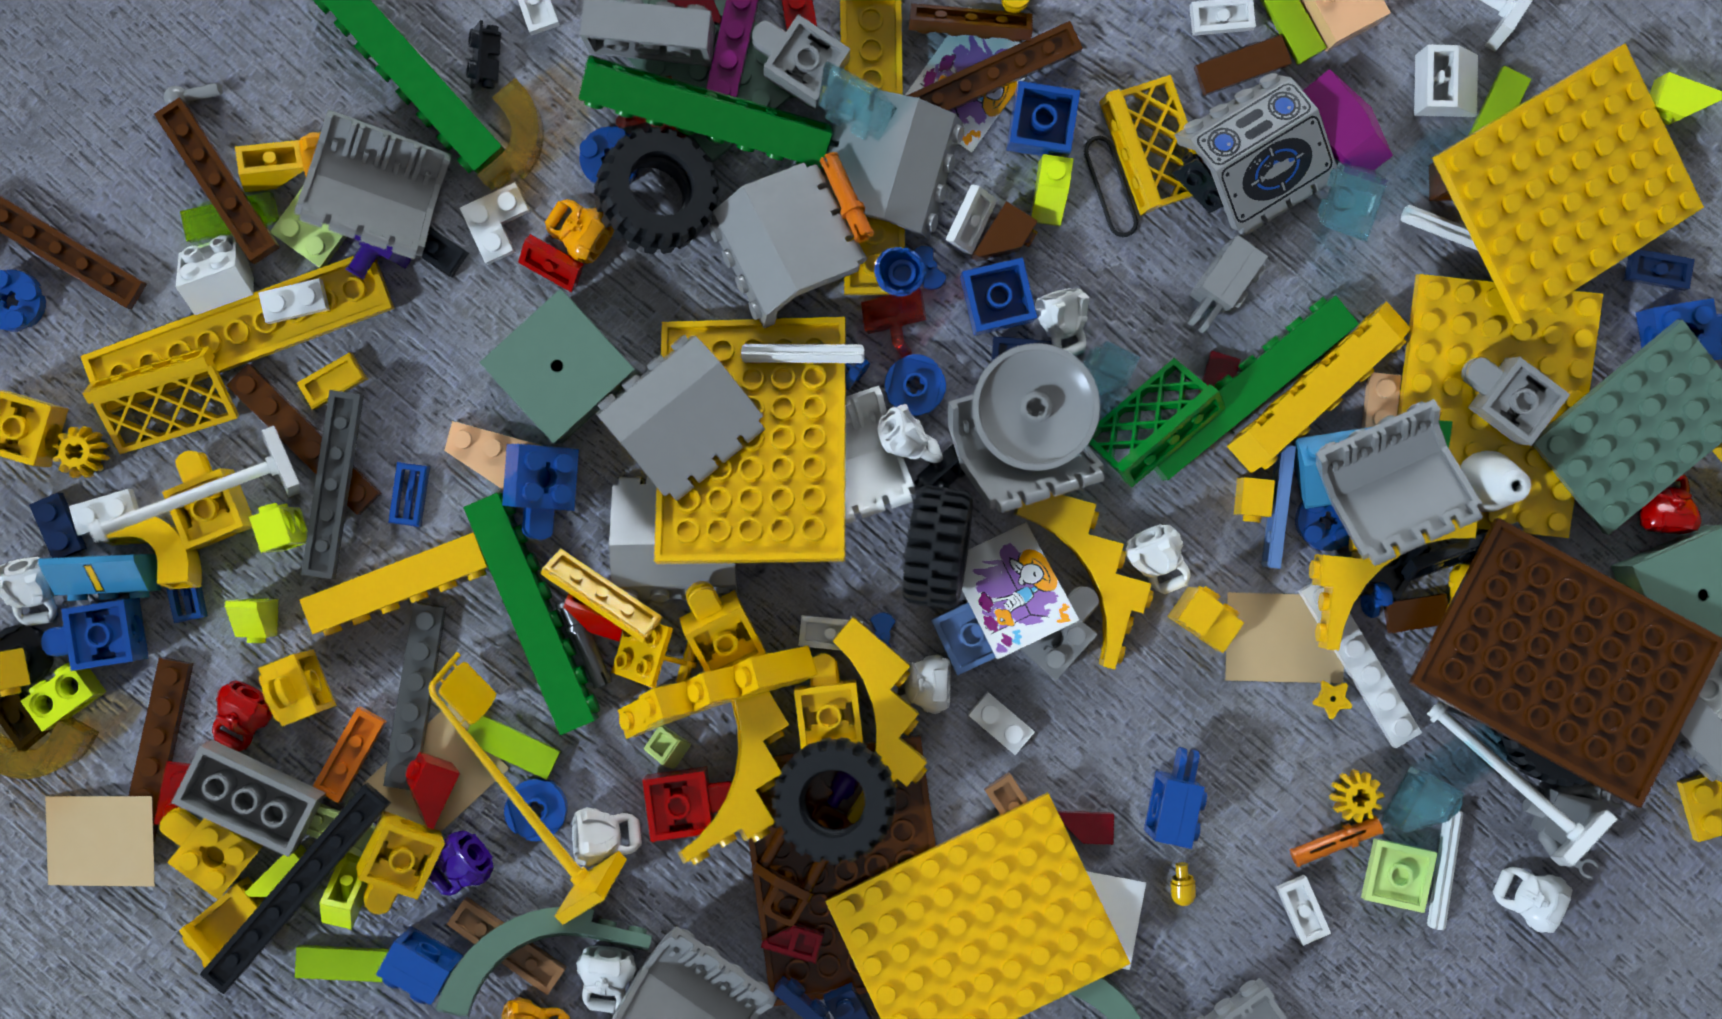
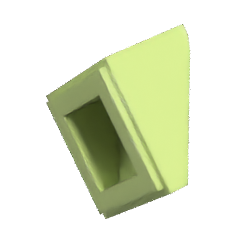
(667, 747)

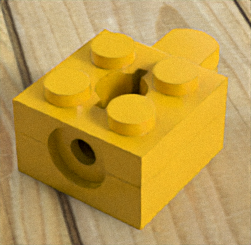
(29, 429)
(203, 520)
(719, 628)
(295, 687)
(827, 705)
(197, 840)
(397, 861)

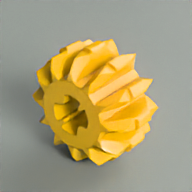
(69, 452)
(1363, 804)

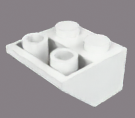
(1446, 81)
(213, 274)

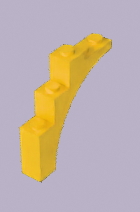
(1345, 580)
(1117, 594)
(880, 671)
(716, 688)
(743, 810)

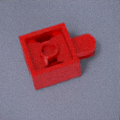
(681, 802)

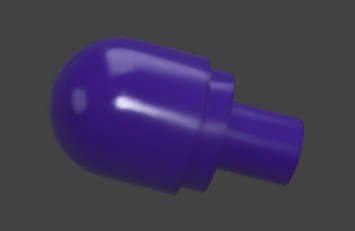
(843, 787)

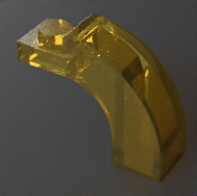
(525, 140)
(64, 747)

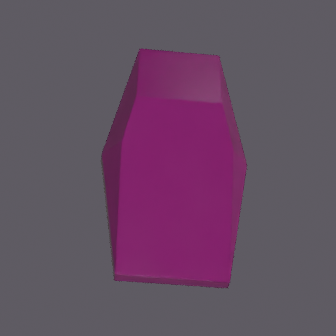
(1349, 123)

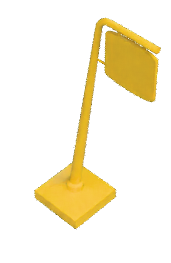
(471, 699)

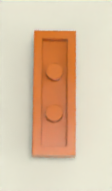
(349, 754)

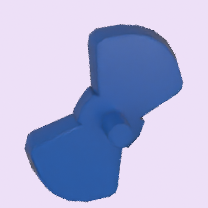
(934, 277)
(855, 372)
(1379, 597)
(883, 625)

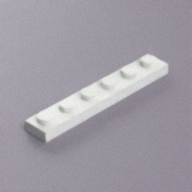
(1368, 677)

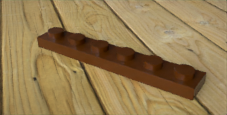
(1002, 68)
(217, 180)
(69, 255)
(294, 430)
(160, 728)

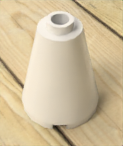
(1495, 480)

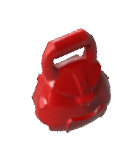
(1672, 511)
(241, 711)

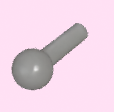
(192, 94)

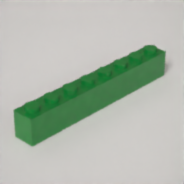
(416, 81)
(703, 112)
(1266, 374)
(532, 613)

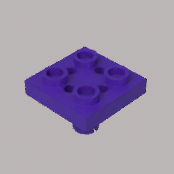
(368, 253)

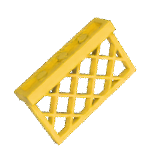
(1130, 146)
(154, 375)

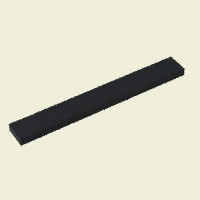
(295, 888)

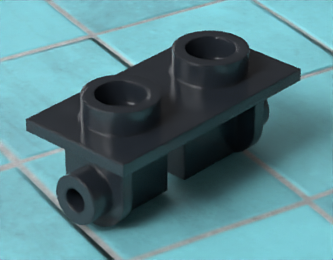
(483, 43)
(1198, 182)
(946, 475)

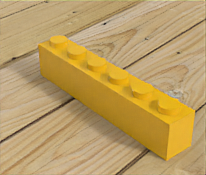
(394, 583)

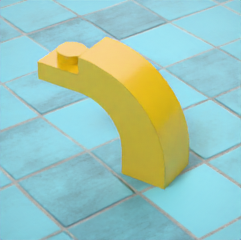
(175, 565)

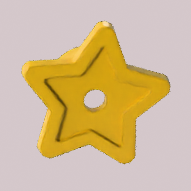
(1326, 692)

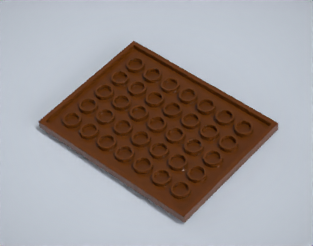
(1567, 662)
(906, 837)

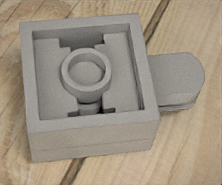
(798, 57)
(1226, 279)
(1513, 397)
(1062, 647)

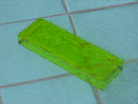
(206, 223)

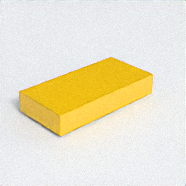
(337, 376)

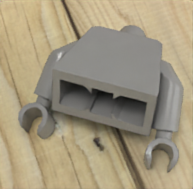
(1577, 804)

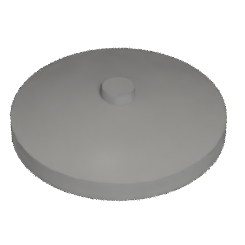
(1036, 406)

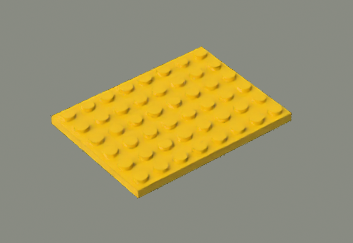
(1568, 183)
(1468, 320)
(786, 486)
(980, 923)

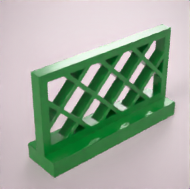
(1167, 434)

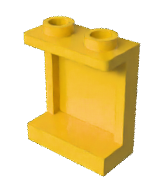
(220, 921)

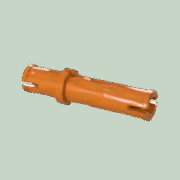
(852, 208)
(1369, 828)

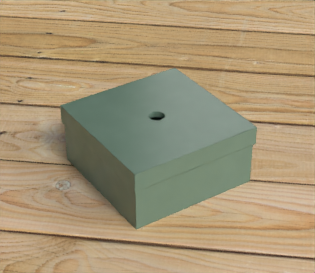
(558, 367)
(1681, 576)

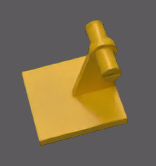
(644, 660)

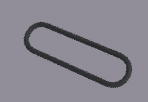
(1098, 189)

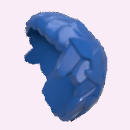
(899, 271)

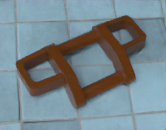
(802, 891)

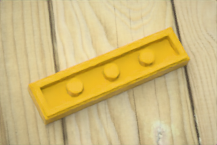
(601, 595)

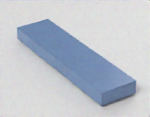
(1276, 524)

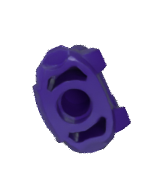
(463, 862)

